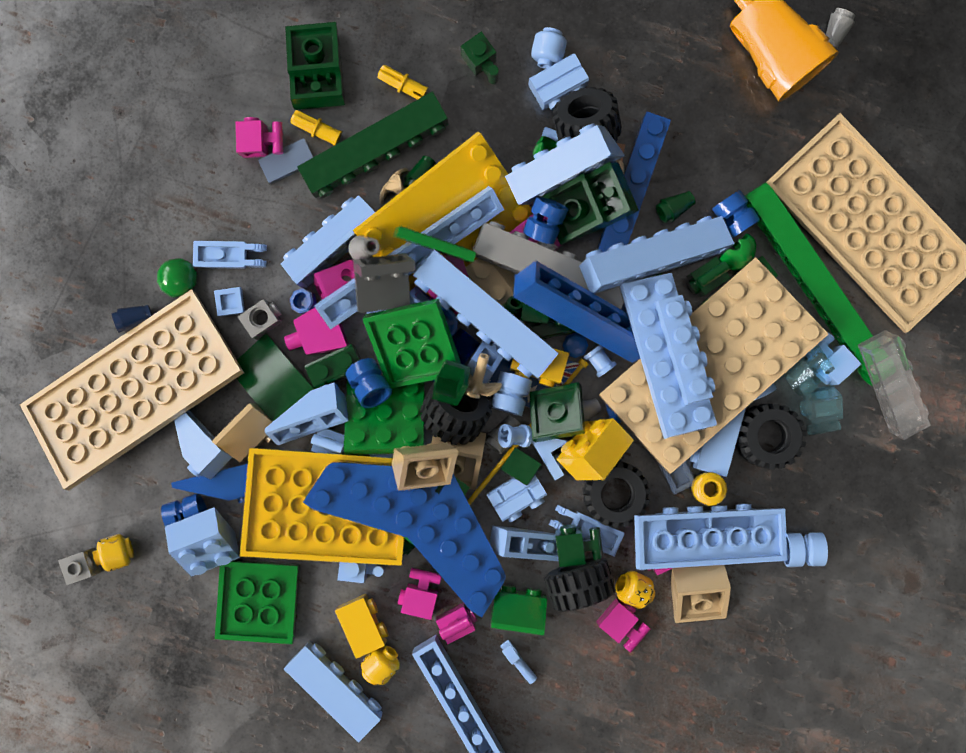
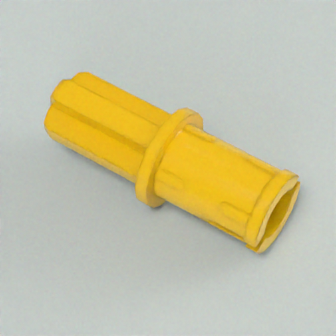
(402, 82)
(316, 127)

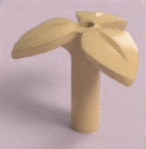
(394, 184)
(476, 384)

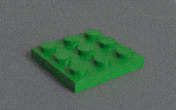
(411, 342)
(385, 426)
(257, 602)

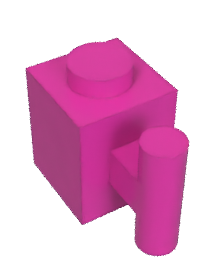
(254, 138)
(419, 599)
(619, 622)
(456, 623)

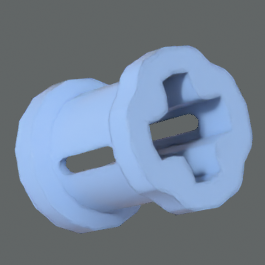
(600, 360)
(514, 435)

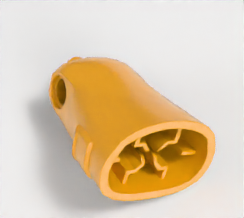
(782, 45)

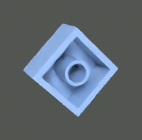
(202, 542)

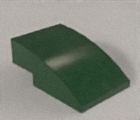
(314, 66)
(593, 201)
(272, 377)

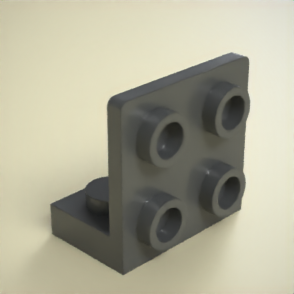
(382, 282)

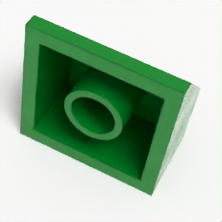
(519, 610)

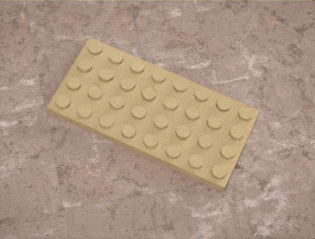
(871, 223)
(750, 340)
(130, 389)

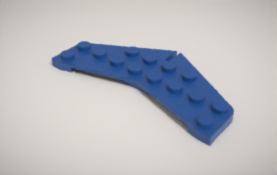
(435, 522)

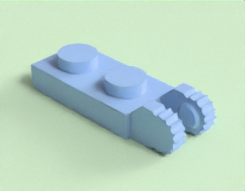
(225, 254)
(610, 536)

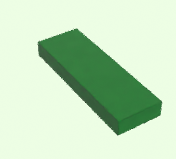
(434, 244)

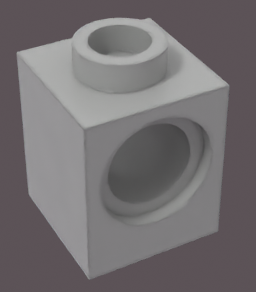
(249, 318)
(79, 566)

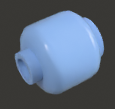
(548, 47)

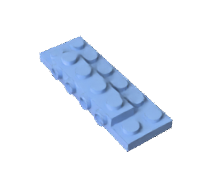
(670, 355)
(710, 537)

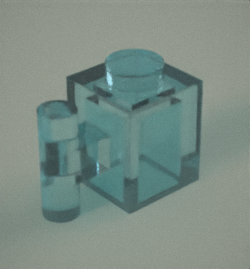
(802, 374)
(823, 410)

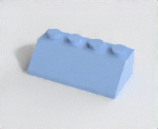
(567, 161)
(328, 244)

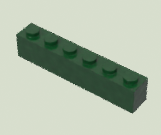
(373, 145)

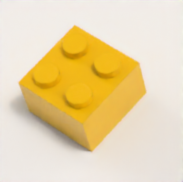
(596, 451)

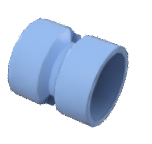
(510, 396)
(808, 549)

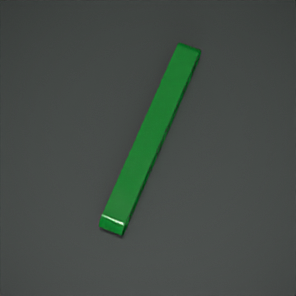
(809, 272)

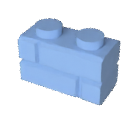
(558, 81)
(514, 496)

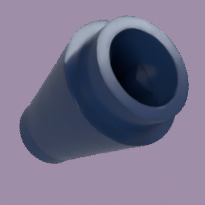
(130, 317)

